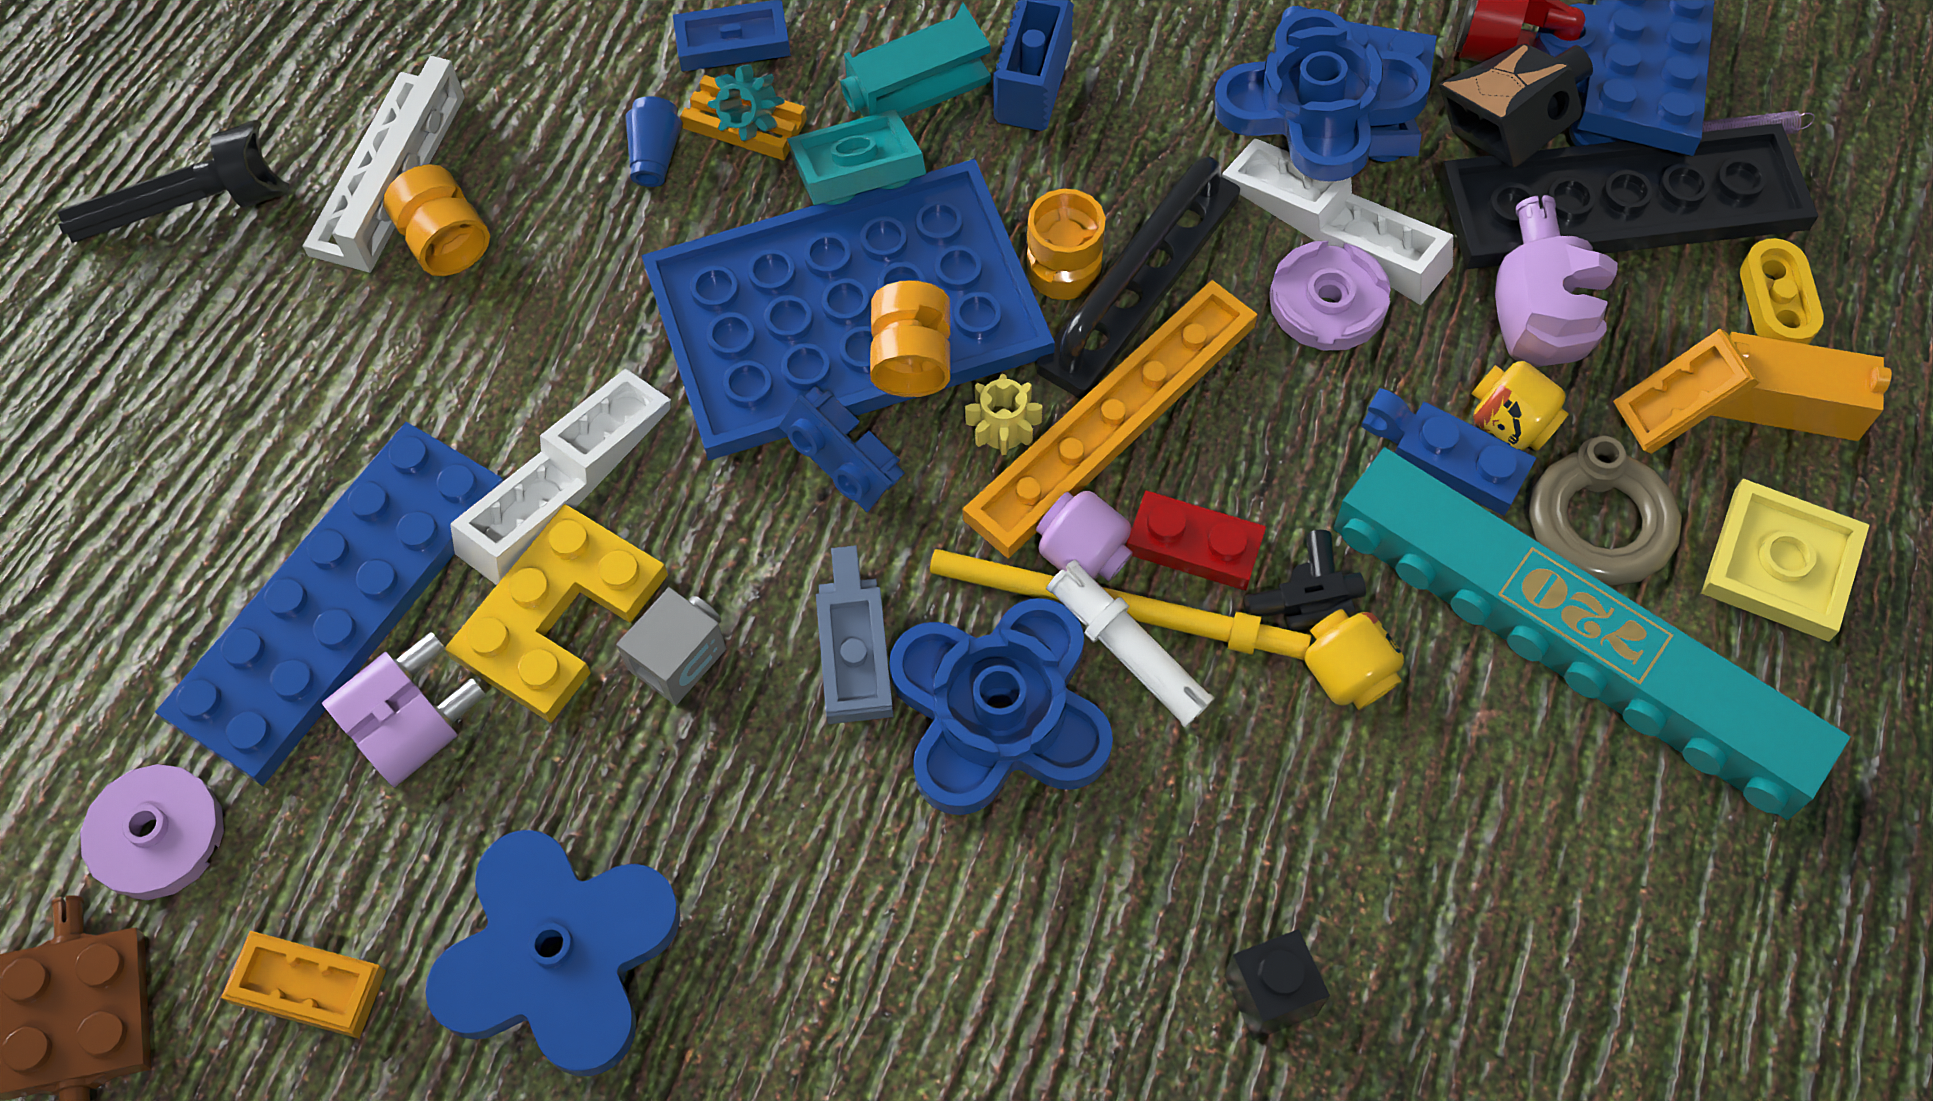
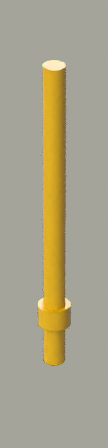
(1241, 632)

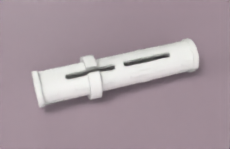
(1129, 642)

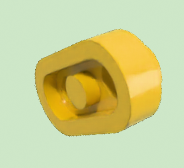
(1788, 299)

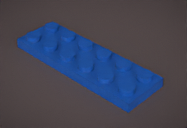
(328, 605)

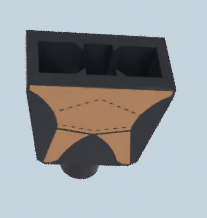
(1516, 100)

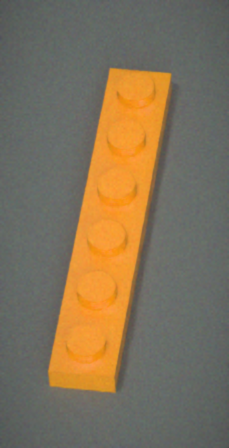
(1109, 417)

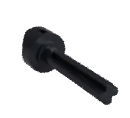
(234, 167)

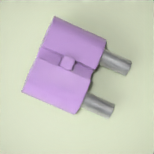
(392, 716)

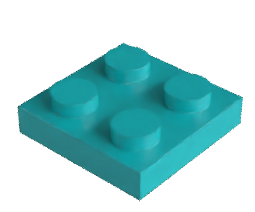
(856, 158)

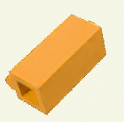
(1809, 388)

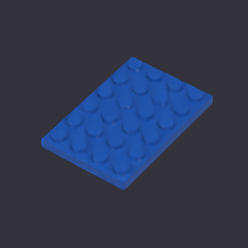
(790, 298)

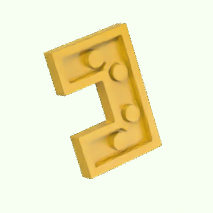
(507, 631)

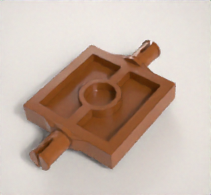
(73, 1010)

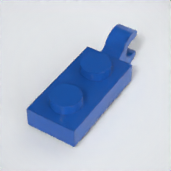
(1451, 450)

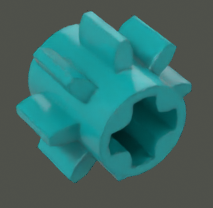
(746, 87)

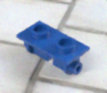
(819, 430)

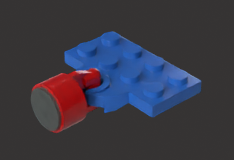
(1643, 54)

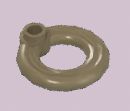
(1642, 484)

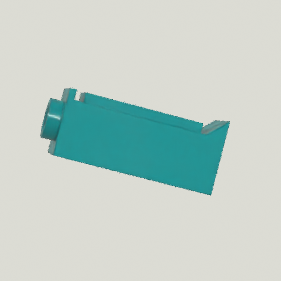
(918, 68)

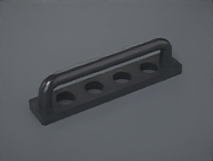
(1198, 190)

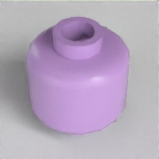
(1085, 531)

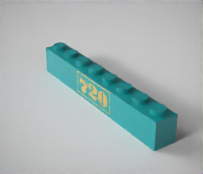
(1591, 636)

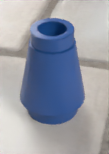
(651, 138)

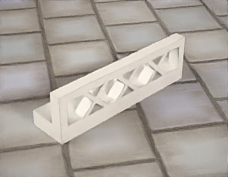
(399, 138)

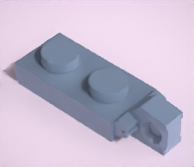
(853, 643)

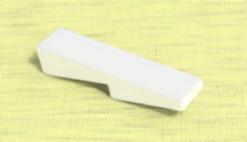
(1408, 250)
(570, 466)

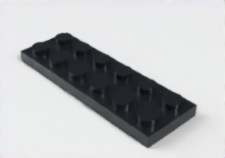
(1634, 194)

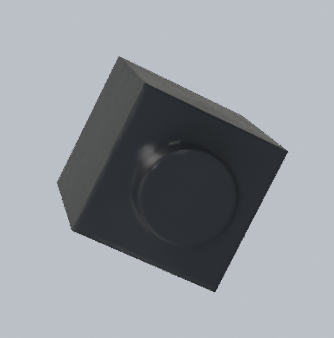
(1276, 984)

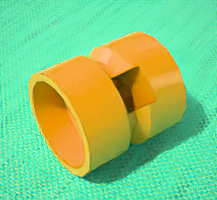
(436, 220)
(1065, 243)
(910, 339)

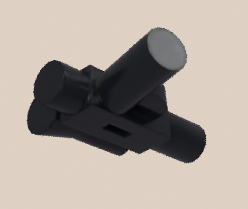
(1312, 590)

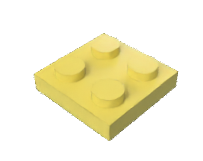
(1786, 560)

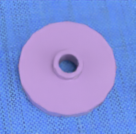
(1332, 272)
(168, 857)

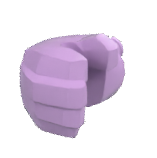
(1535, 286)

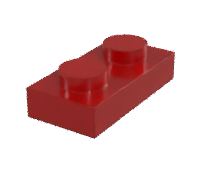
(1195, 540)

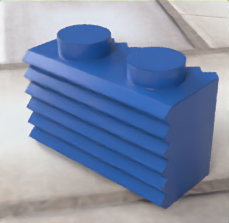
(1032, 62)

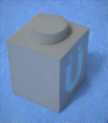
(673, 644)

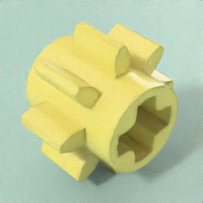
(1003, 414)

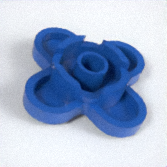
(1322, 94)
(978, 746)
(577, 995)

